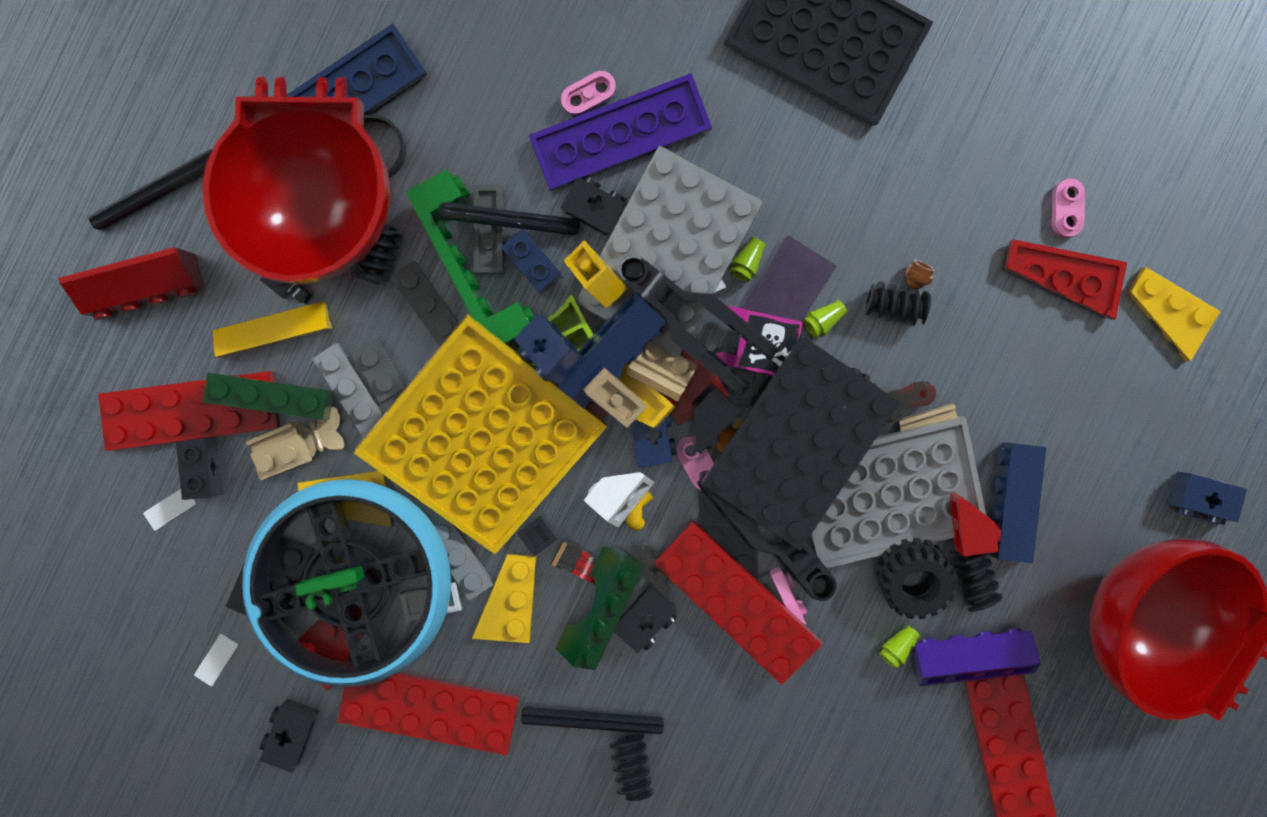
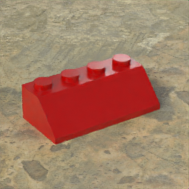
(134, 283)

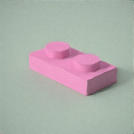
(784, 585)

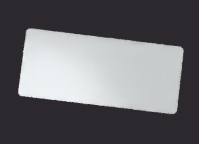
(168, 510)
(216, 659)

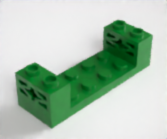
(426, 201)

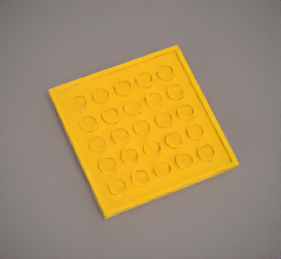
(480, 436)

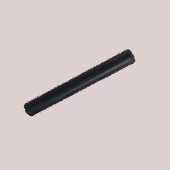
(150, 191)
(508, 218)
(592, 720)

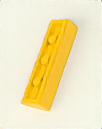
(271, 329)

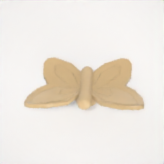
(323, 435)

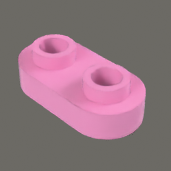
(586, 91)
(1065, 206)
(693, 464)

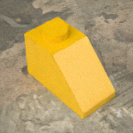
(595, 274)

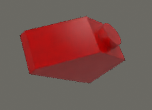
(972, 529)

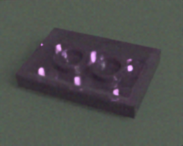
(790, 282)

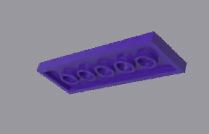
(620, 132)

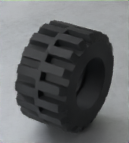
(920, 598)

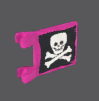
(776, 329)

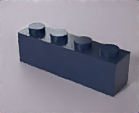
(614, 345)
(1018, 500)

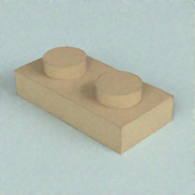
(615, 397)

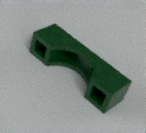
(268, 396)
(614, 579)

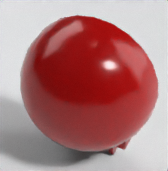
(297, 184)
(1180, 627)

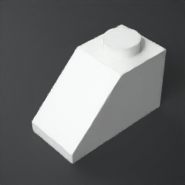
(618, 495)

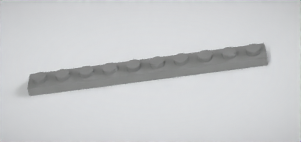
(365, 414)

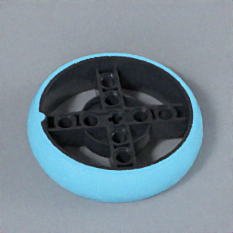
(371, 661)

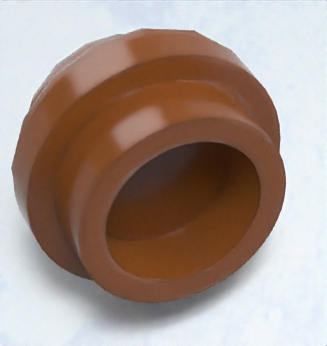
(919, 274)

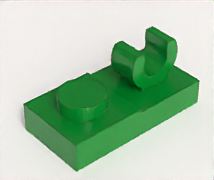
(343, 580)

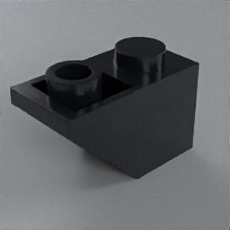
(710, 416)

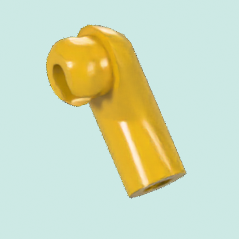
(634, 519)

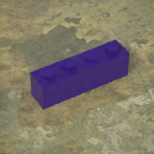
(975, 657)

